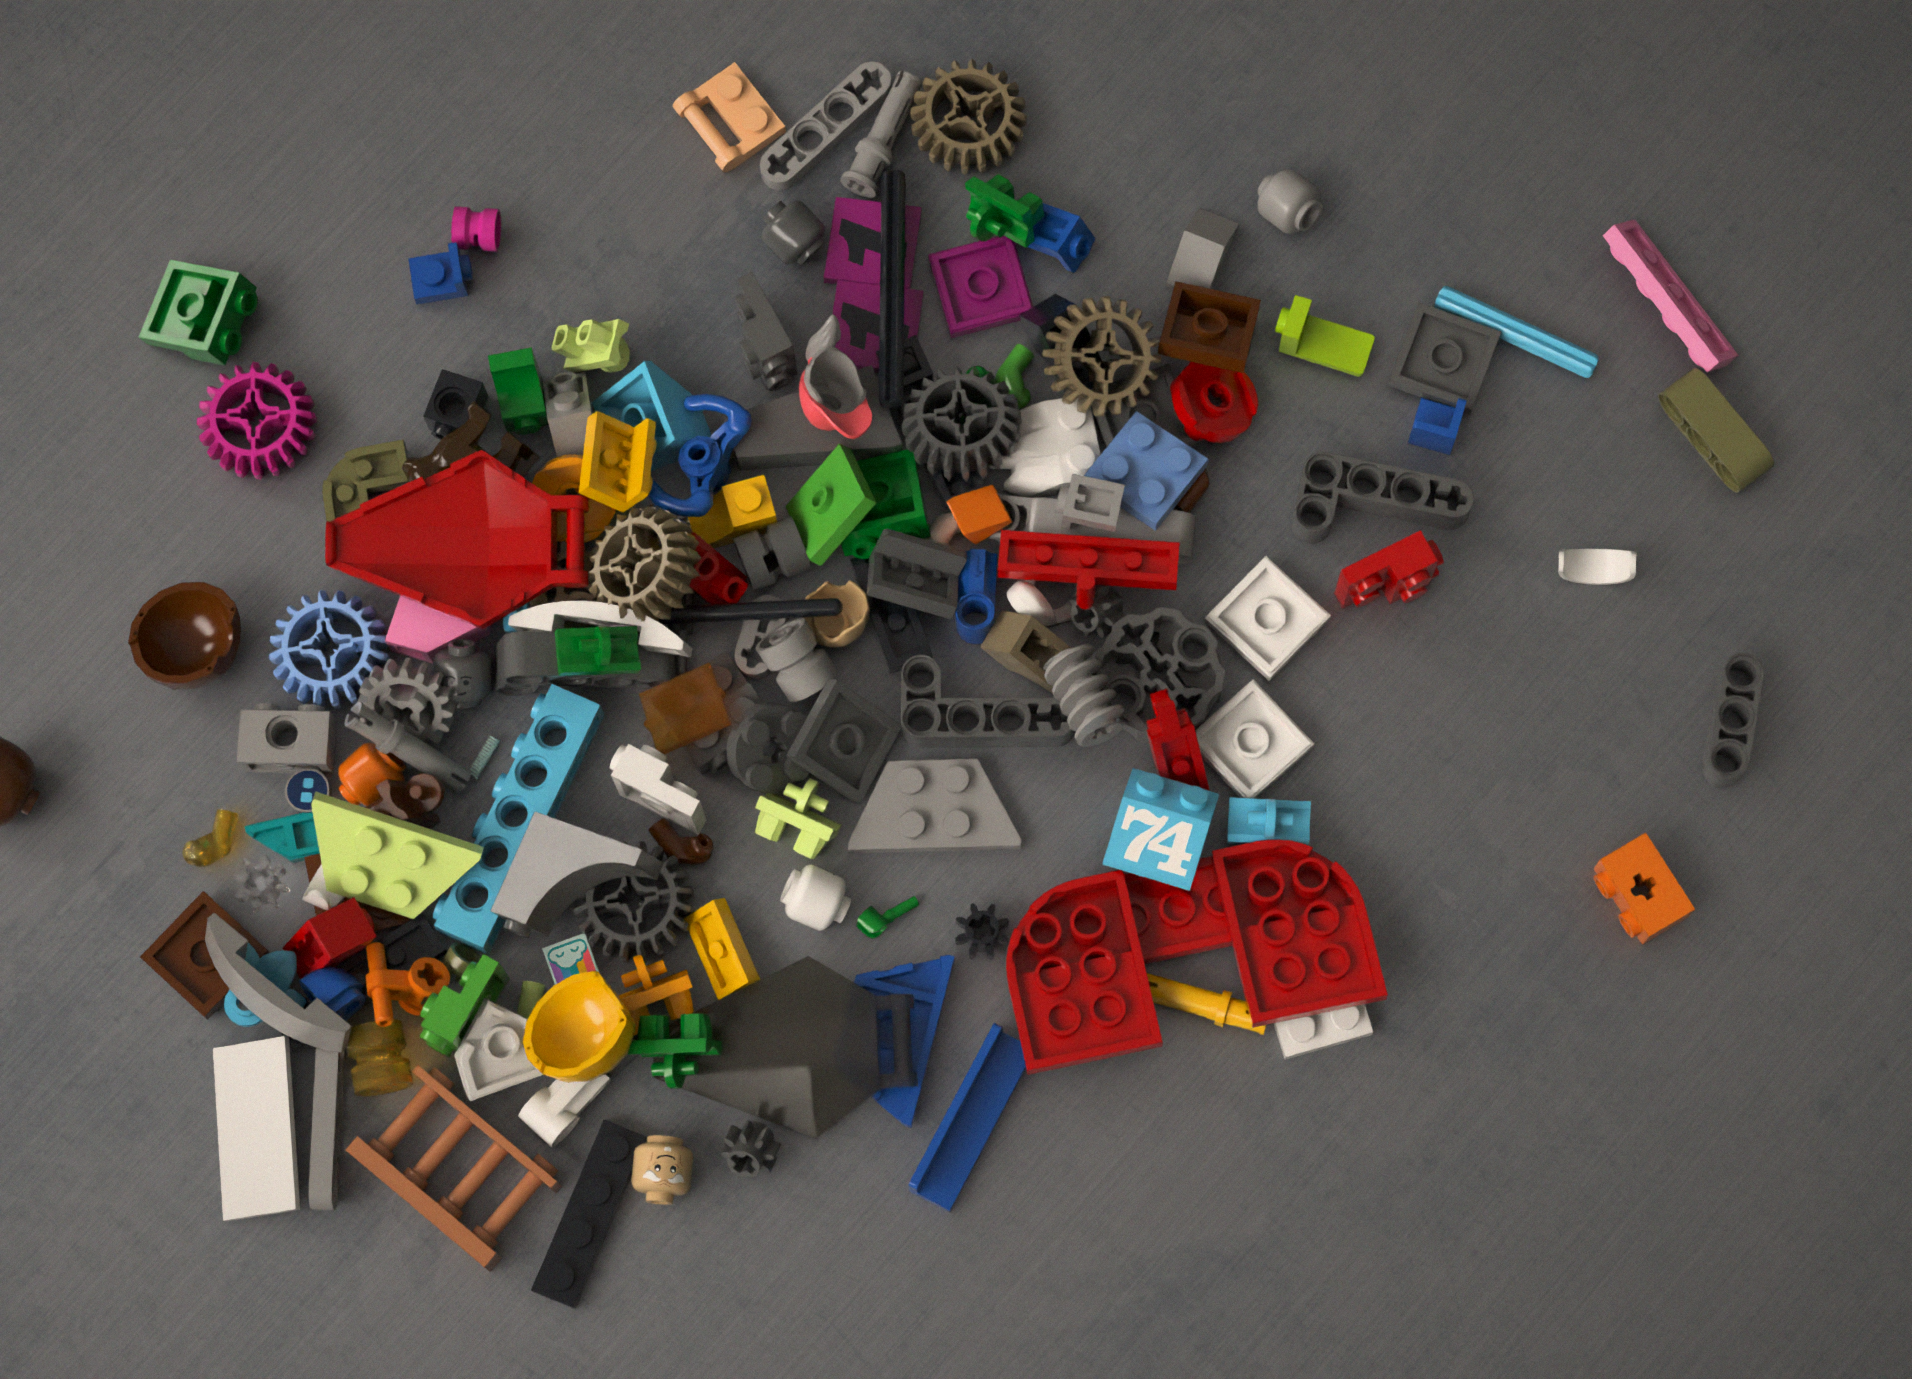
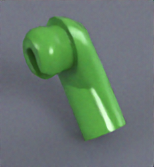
(1011, 372)

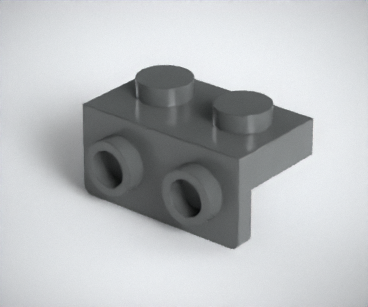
(915, 573)

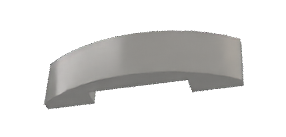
(313, 1026)

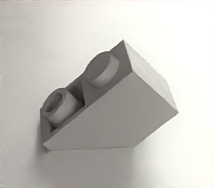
(567, 411)

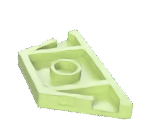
(385, 857)

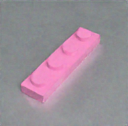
(1670, 295)

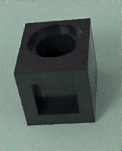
(448, 390)

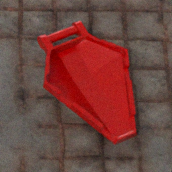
(462, 541)

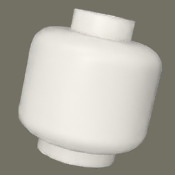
(815, 897)

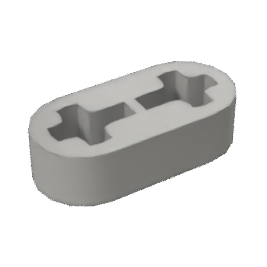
(747, 641)

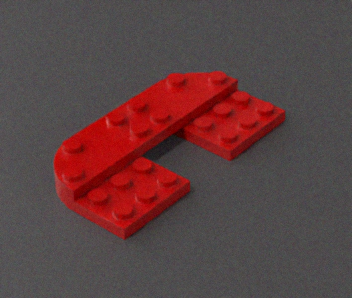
(1086, 942)

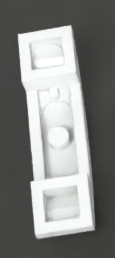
(553, 615)

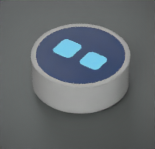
(302, 787)

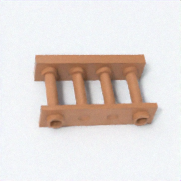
(447, 1211)

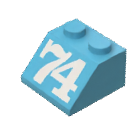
(1161, 829)

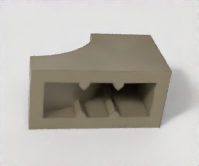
(1023, 645)

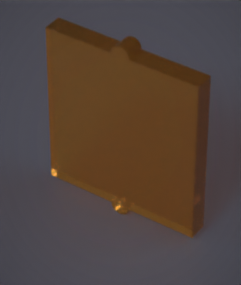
(684, 709)

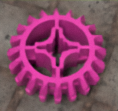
(222, 418)

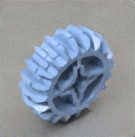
(310, 650)

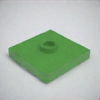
(830, 504)

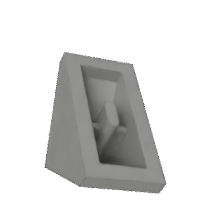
(1202, 250)

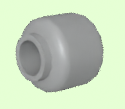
(1289, 201)

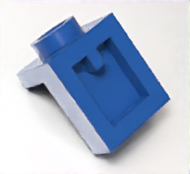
(1062, 237)
(440, 275)

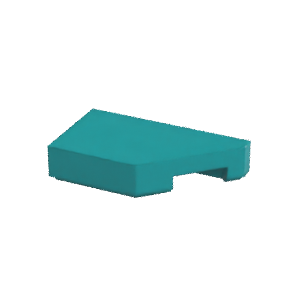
(287, 836)

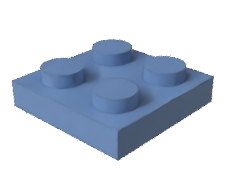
(1151, 466)

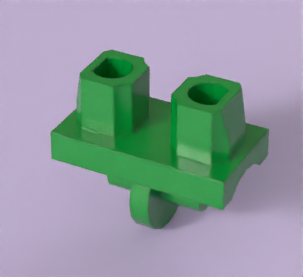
(999, 214)
(597, 650)
(694, 1041)

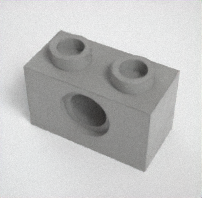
(312, 748)

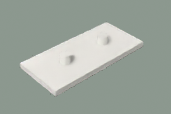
(256, 1128)

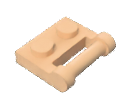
(741, 110)

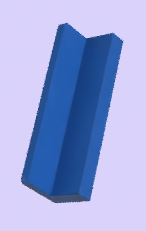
(969, 1120)

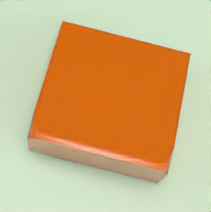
(979, 513)

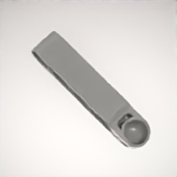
(1040, 516)

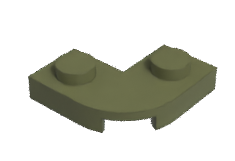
(362, 473)

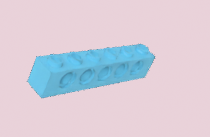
(555, 710)

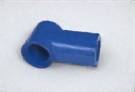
(977, 594)

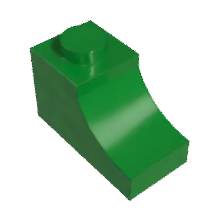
(519, 390)

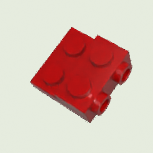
(1398, 570)

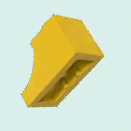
(736, 511)

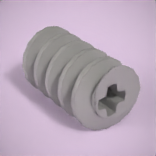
(1082, 695)

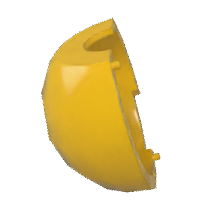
(578, 1029)

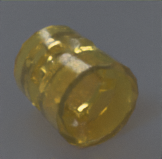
(379, 1059)

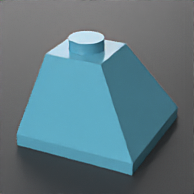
(656, 396)

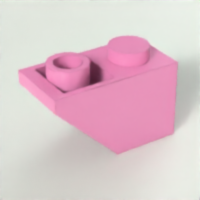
(425, 631)

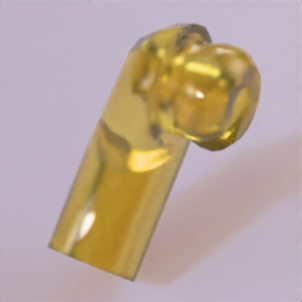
(214, 845)

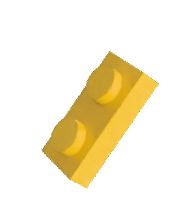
(721, 948)

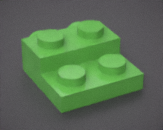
(451, 1013)

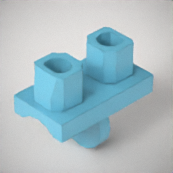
(1268, 820)

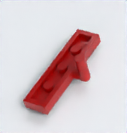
(1088, 561)

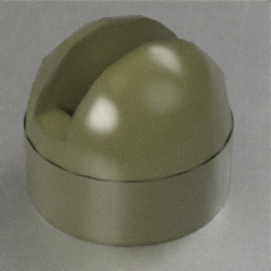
(458, 958)

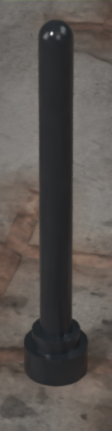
(754, 611)

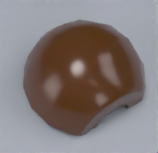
(186, 635)

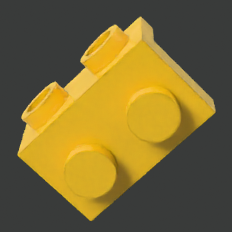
(617, 461)

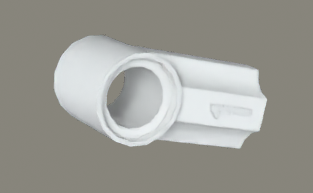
(556, 1109)

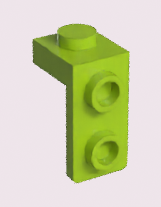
(1322, 340)

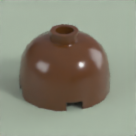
(16, 782)

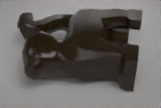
(465, 442)

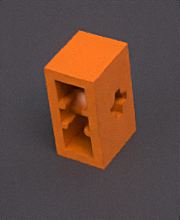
(1642, 865)

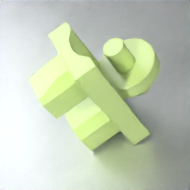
(593, 346)
(778, 811)

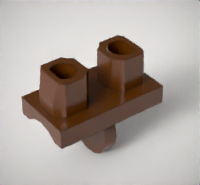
(411, 800)

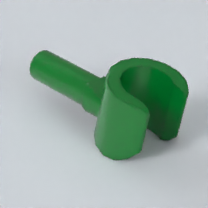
(874, 923)

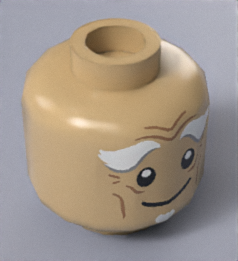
(662, 1169)

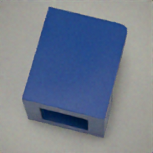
(1436, 425)

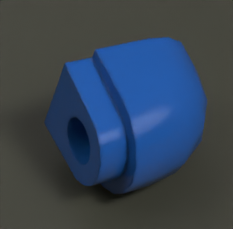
(335, 989)

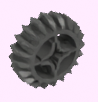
(993, 421)
(653, 899)

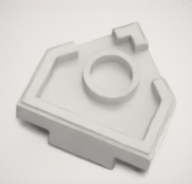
(493, 1052)

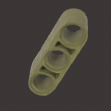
(1716, 430)

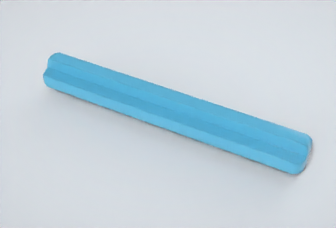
(1519, 332)

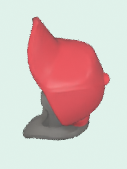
(832, 386)

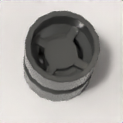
(788, 552)

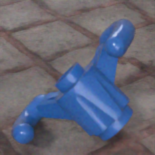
(705, 458)

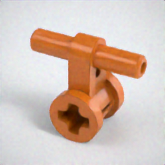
(401, 985)

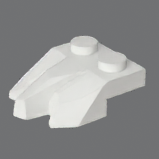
(1050, 449)

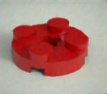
(1200, 416)

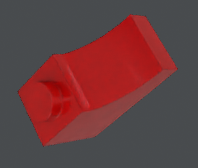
(331, 937)

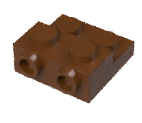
(1209, 327)

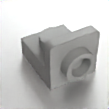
(1090, 502)

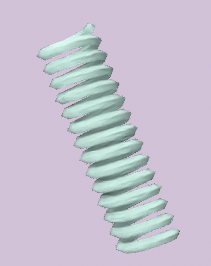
(485, 760)

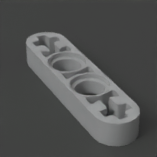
(831, 130)
(326, 1129)

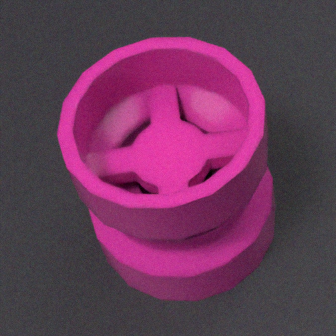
(476, 228)

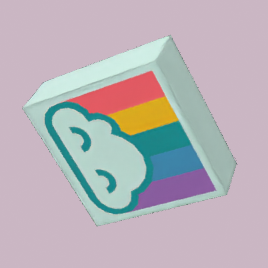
(570, 958)

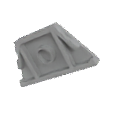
(933, 809)

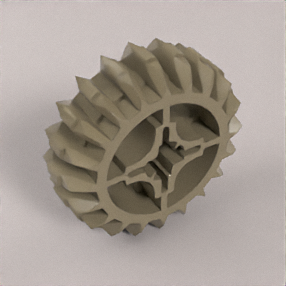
(994, 96)
(1102, 374)
(633, 559)

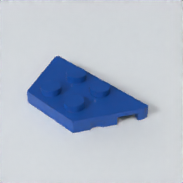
(929, 985)

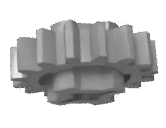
(406, 698)

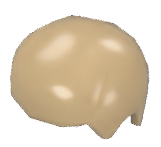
(849, 624)

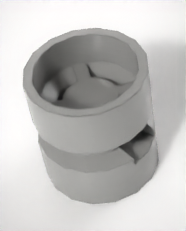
(793, 654)

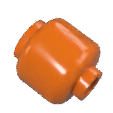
(365, 771)

